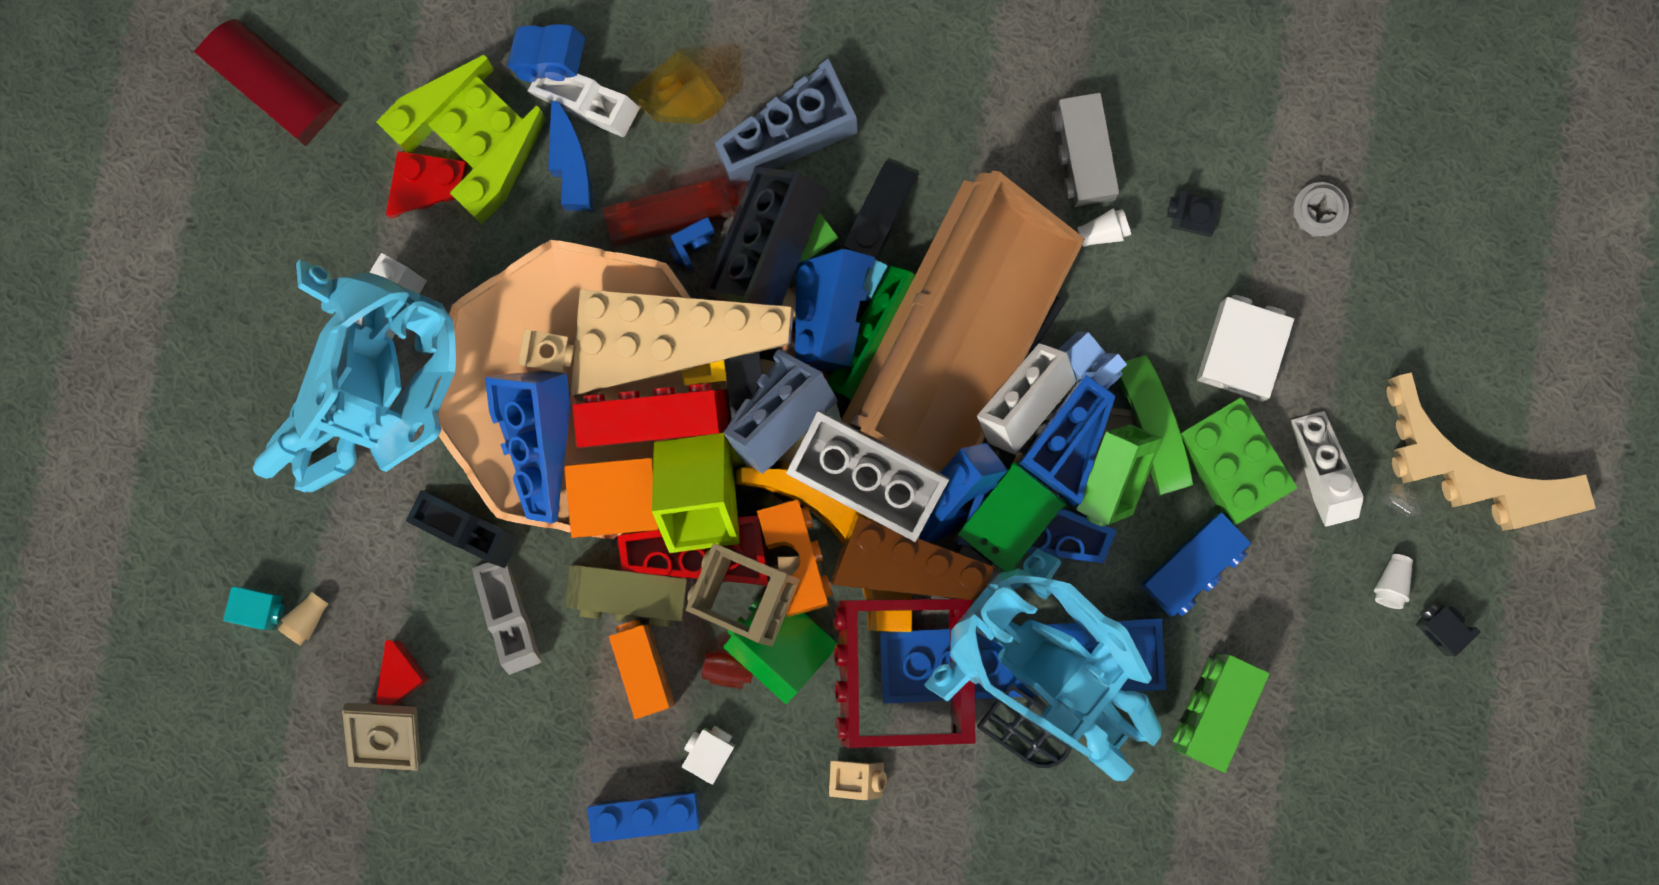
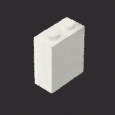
(1245, 348)

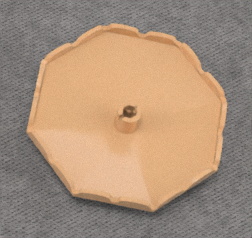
(489, 326)

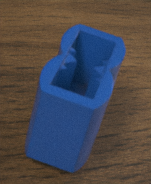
(546, 52)

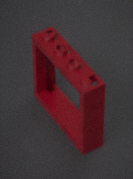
(848, 687)

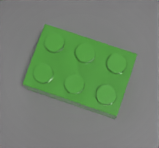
(1236, 462)
(1219, 711)

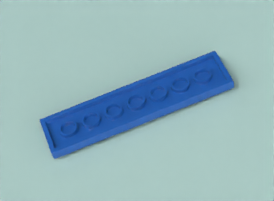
(913, 656)

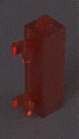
(669, 211)

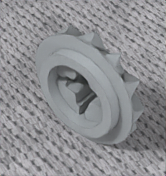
(1334, 201)

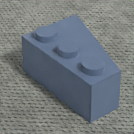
(778, 411)

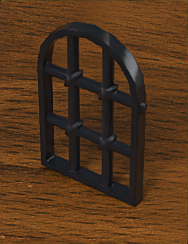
(1011, 730)

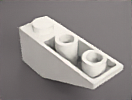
(1327, 470)

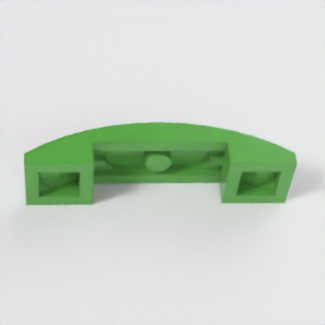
(1154, 414)

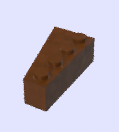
(891, 562)

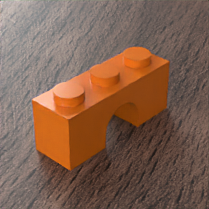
(788, 526)

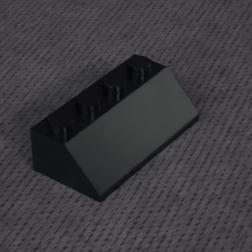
(766, 238)

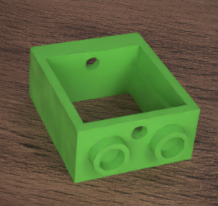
(1118, 474)

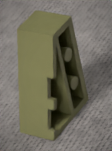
(625, 595)

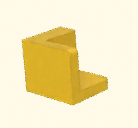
(704, 374)

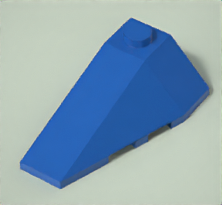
(535, 423)

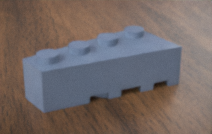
(789, 127)

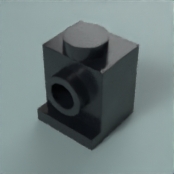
(1446, 628)

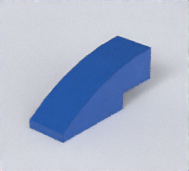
(569, 162)

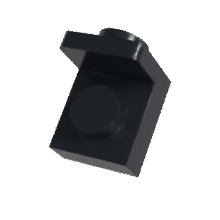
(1193, 213)

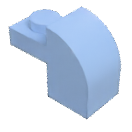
(1091, 360)

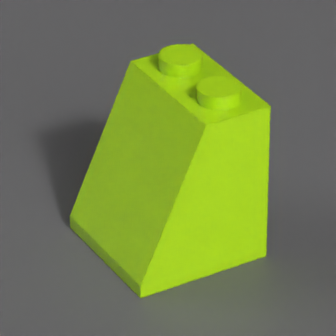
(695, 493)

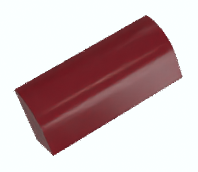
(268, 79)

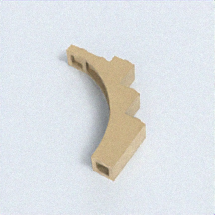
(1516, 499)

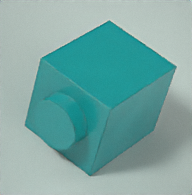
(254, 608)

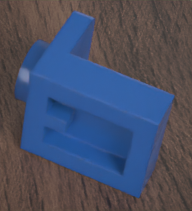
(695, 237)

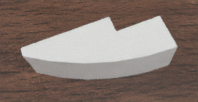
(589, 102)

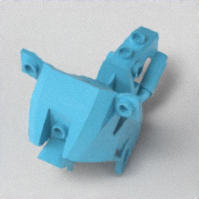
(358, 378)
(1056, 665)

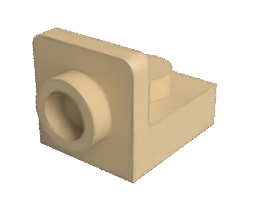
(857, 780)

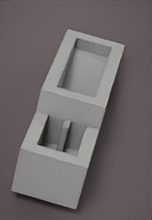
(506, 617)

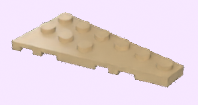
(651, 335)

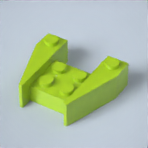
(474, 126)

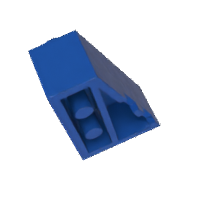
(828, 307)
(1068, 443)

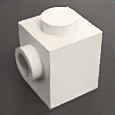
(708, 753)

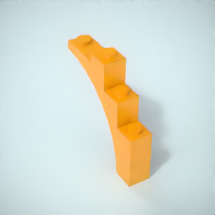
(838, 519)

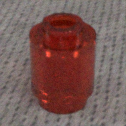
(725, 670)

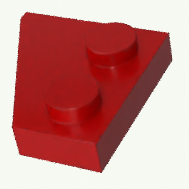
(422, 182)

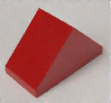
(398, 675)

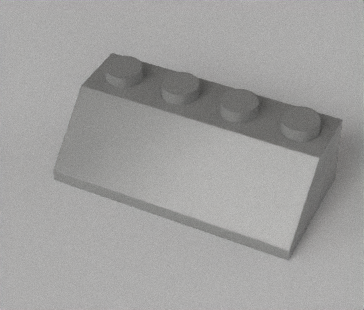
(867, 475)

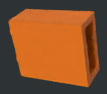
(610, 497)
(641, 669)

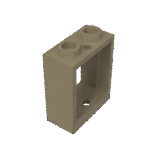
(771, 608)

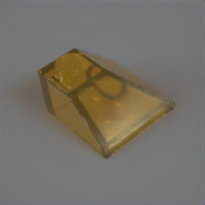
(677, 92)

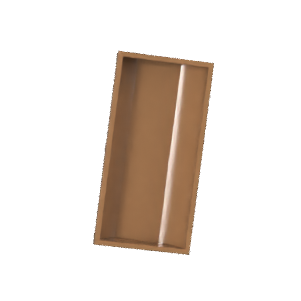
(964, 321)

